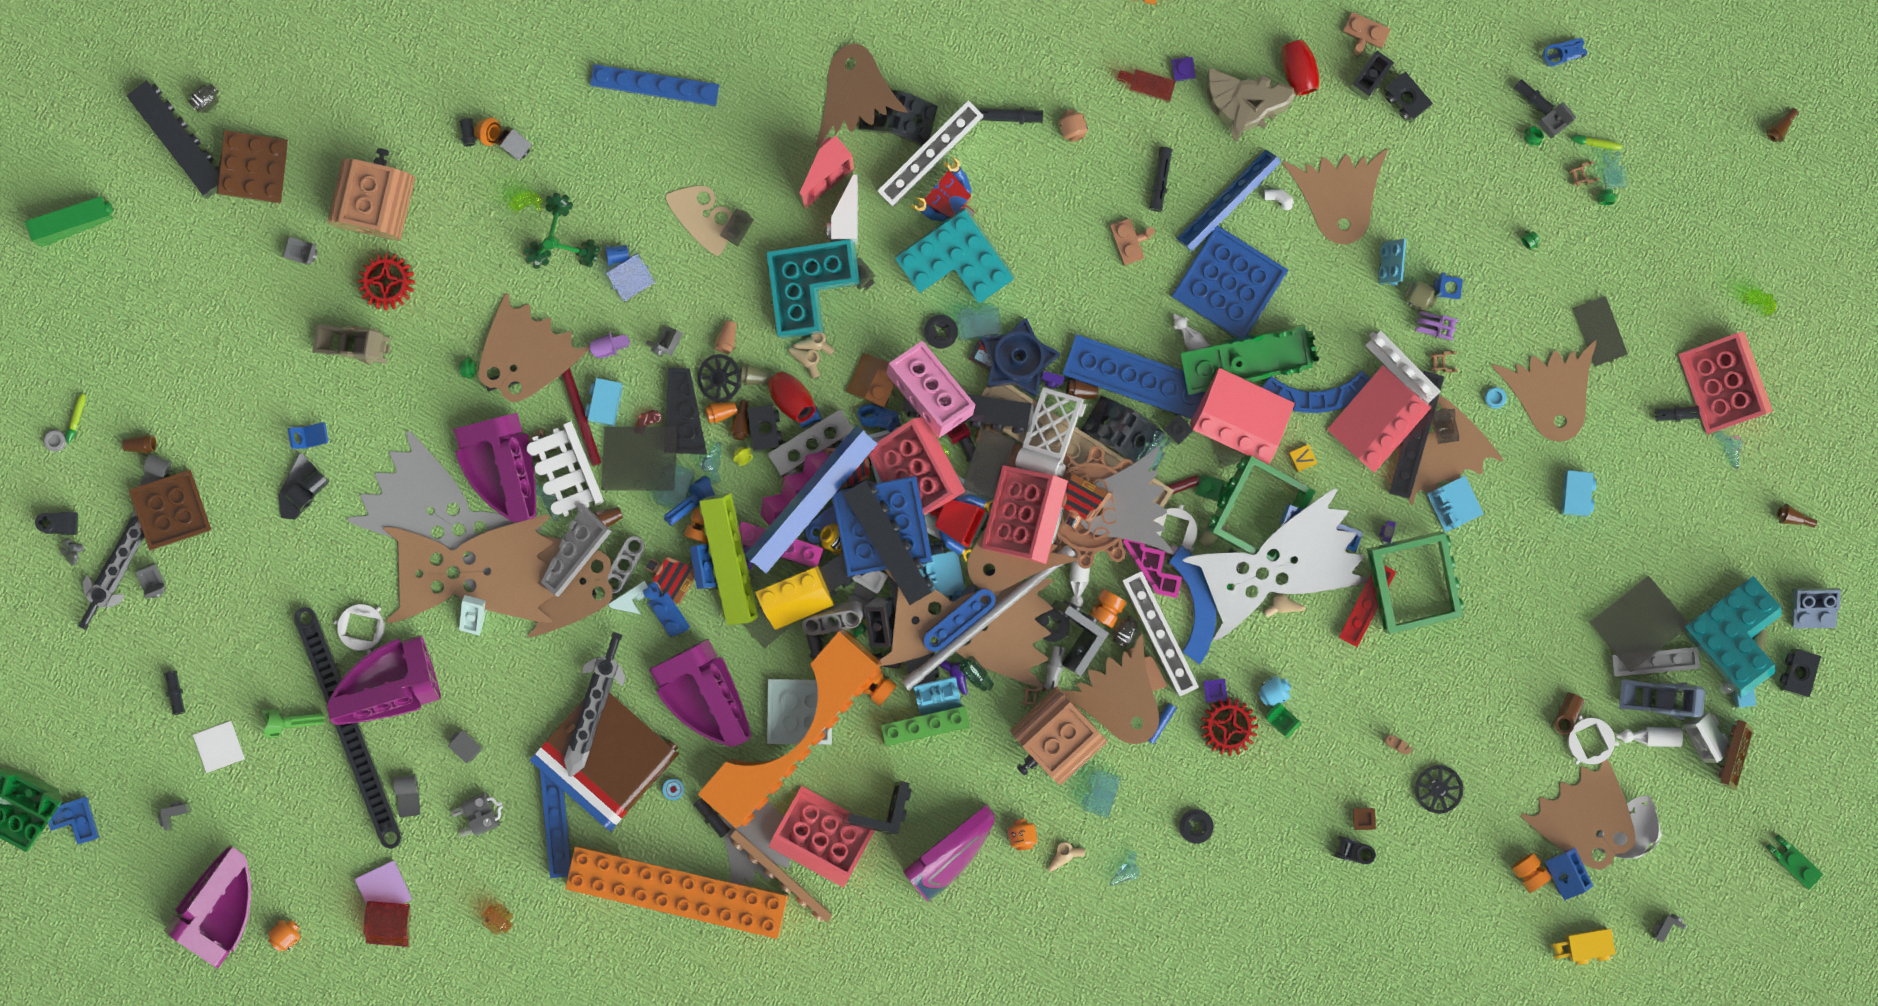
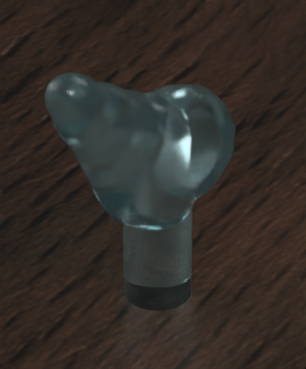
(1732, 447)
(712, 462)
(547, 500)
(1128, 871)

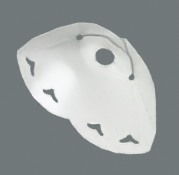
(1645, 826)

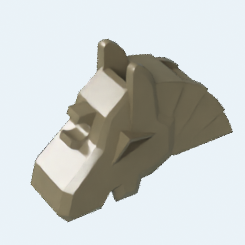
(1246, 102)
(368, 343)

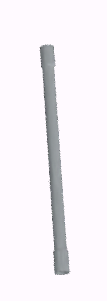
(918, 674)

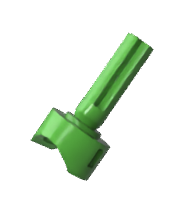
(276, 722)

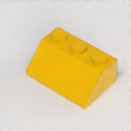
(795, 598)

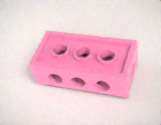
(931, 376)

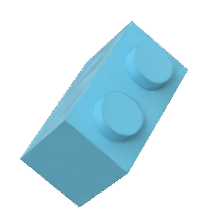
(604, 402)
(1578, 493)

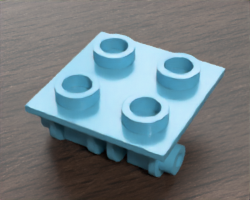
(1392, 262)
(1455, 504)
(945, 573)
(937, 696)

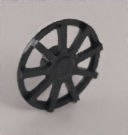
(720, 378)
(1439, 789)

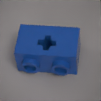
(1577, 879)

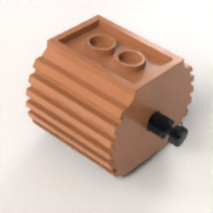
(371, 198)
(1057, 737)

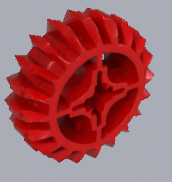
(386, 272)
(1246, 732)

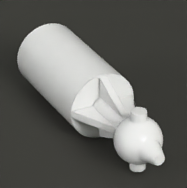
(1191, 337)
(1078, 579)
(1654, 736)

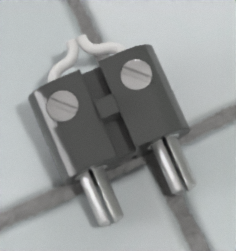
(480, 814)

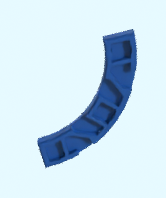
(1319, 400)
(1203, 606)

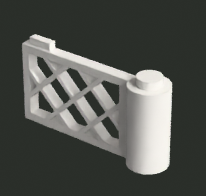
(1043, 460)

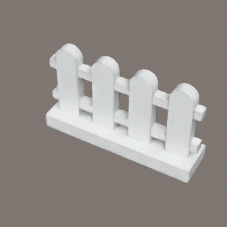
(1401, 366)
(562, 460)

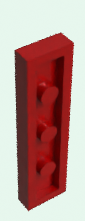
(1363, 611)

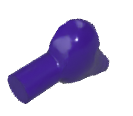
(955, 672)

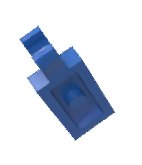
(665, 610)

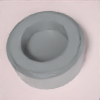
(55, 440)

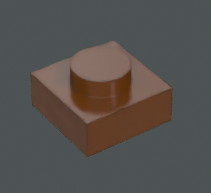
(1364, 819)

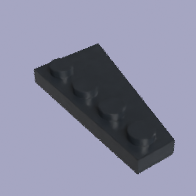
(683, 412)

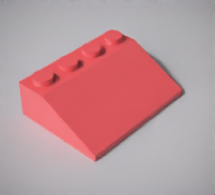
(829, 167)
(1725, 382)
(1242, 415)
(1379, 418)
(917, 452)
(1024, 514)
(818, 839)

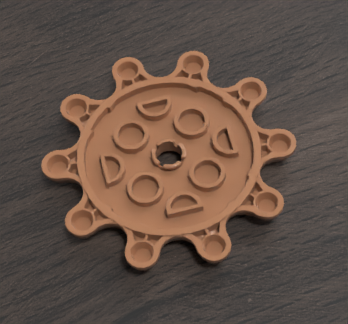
(1081, 539)

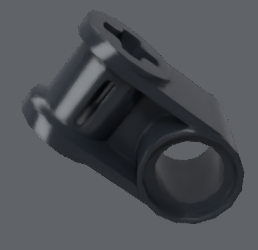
(61, 523)
(1352, 850)

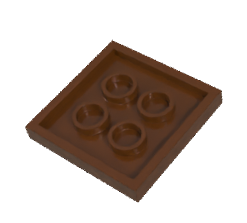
(252, 167)
(170, 510)
(1736, 754)

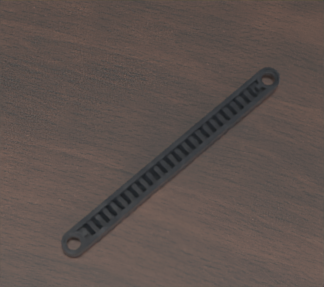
(350, 734)

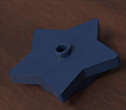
(1022, 344)

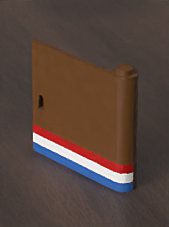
(619, 767)

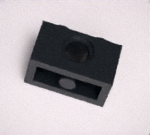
(1371, 75)
(1405, 85)
(757, 417)
(880, 621)
(1808, 663)

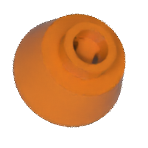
(487, 130)

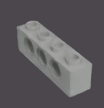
(780, 455)

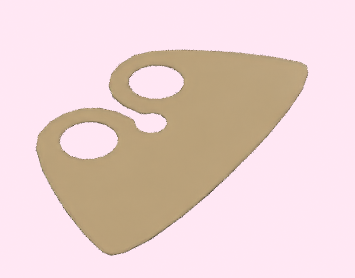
(690, 214)

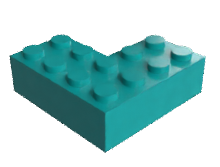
(959, 246)
(798, 277)
(1727, 632)

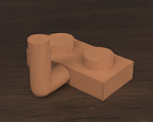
(1366, 32)
(1128, 241)

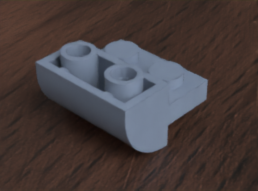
(1815, 607)

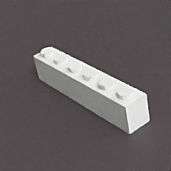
(930, 153)
(1160, 634)

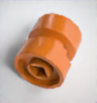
(692, 530)
(1107, 608)
(884, 689)
(1531, 872)

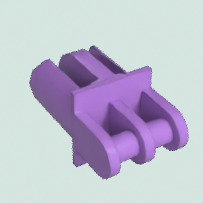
(1436, 325)
(608, 345)

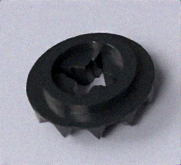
(941, 321)
(1062, 628)
(1195, 816)

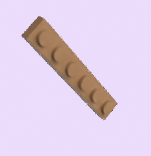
(787, 882)

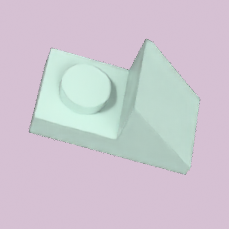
(626, 603)
(472, 615)

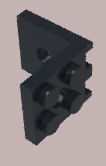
(903, 123)
(1122, 428)
(1088, 641)
(895, 815)

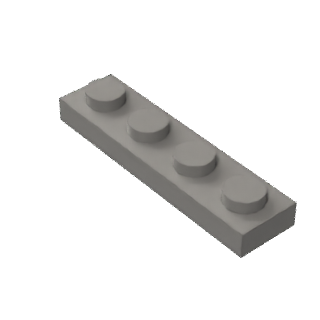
(1661, 662)

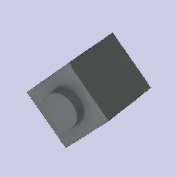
(465, 746)

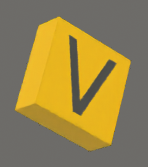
(1303, 458)

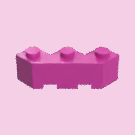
(792, 484)
(1150, 563)

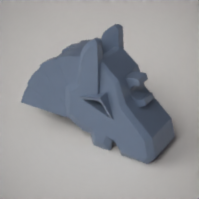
(1666, 698)

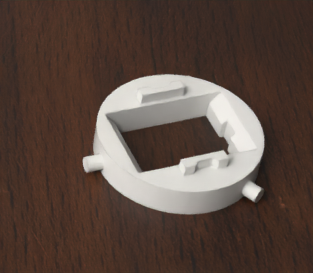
(1191, 532)
(363, 610)
(1606, 734)

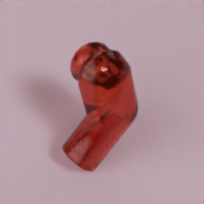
(648, 418)

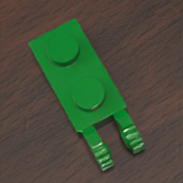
(1795, 863)

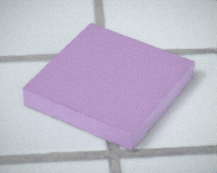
(384, 885)

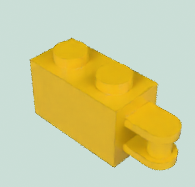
(1586, 946)

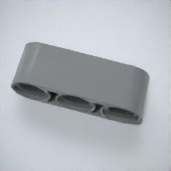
(632, 557)
(841, 612)

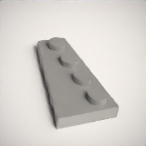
(581, 542)

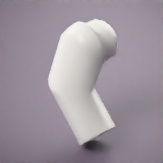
(1280, 195)

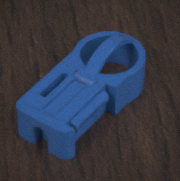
(1567, 51)
(881, 417)

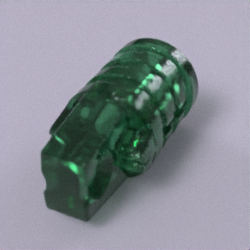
(976, 673)

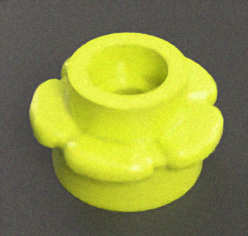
(742, 456)

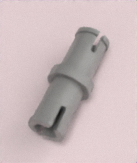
(1054, 667)

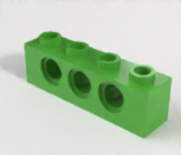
(925, 726)

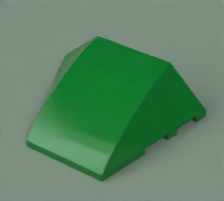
(25, 807)

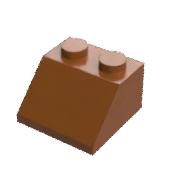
(871, 381)

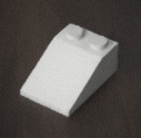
(845, 217)
(1707, 737)

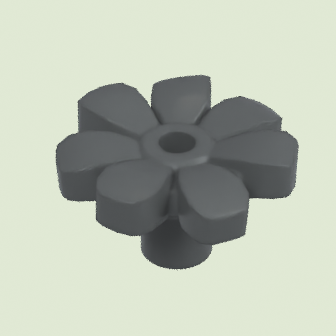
(71, 551)

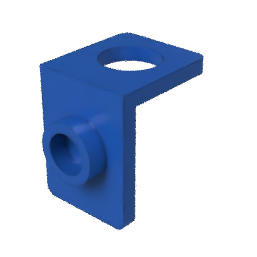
(1439, 286)
(309, 436)

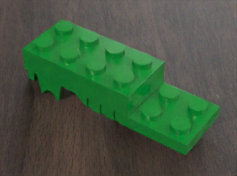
(1251, 357)

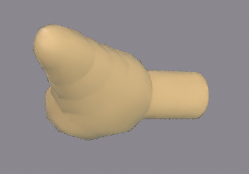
(815, 342)
(808, 359)
(1283, 604)
(1065, 854)

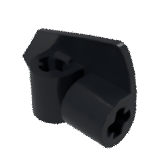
(300, 488)

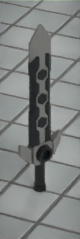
(113, 571)
(594, 703)

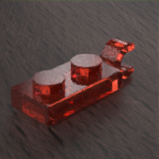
(1148, 84)

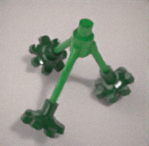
(539, 254)

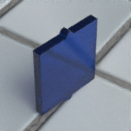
(630, 277)

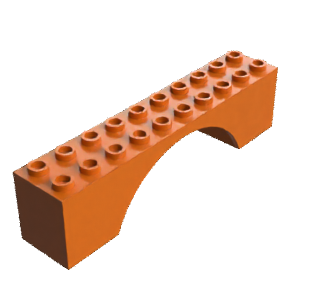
(840, 675)
(677, 892)

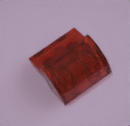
(387, 923)

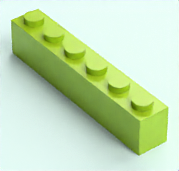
(728, 559)

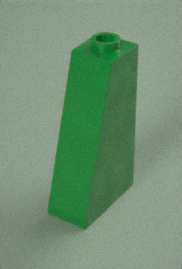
(69, 221)

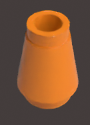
(720, 411)

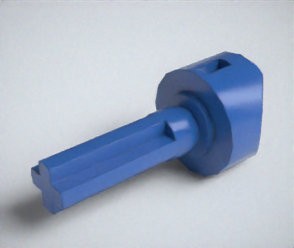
(698, 490)

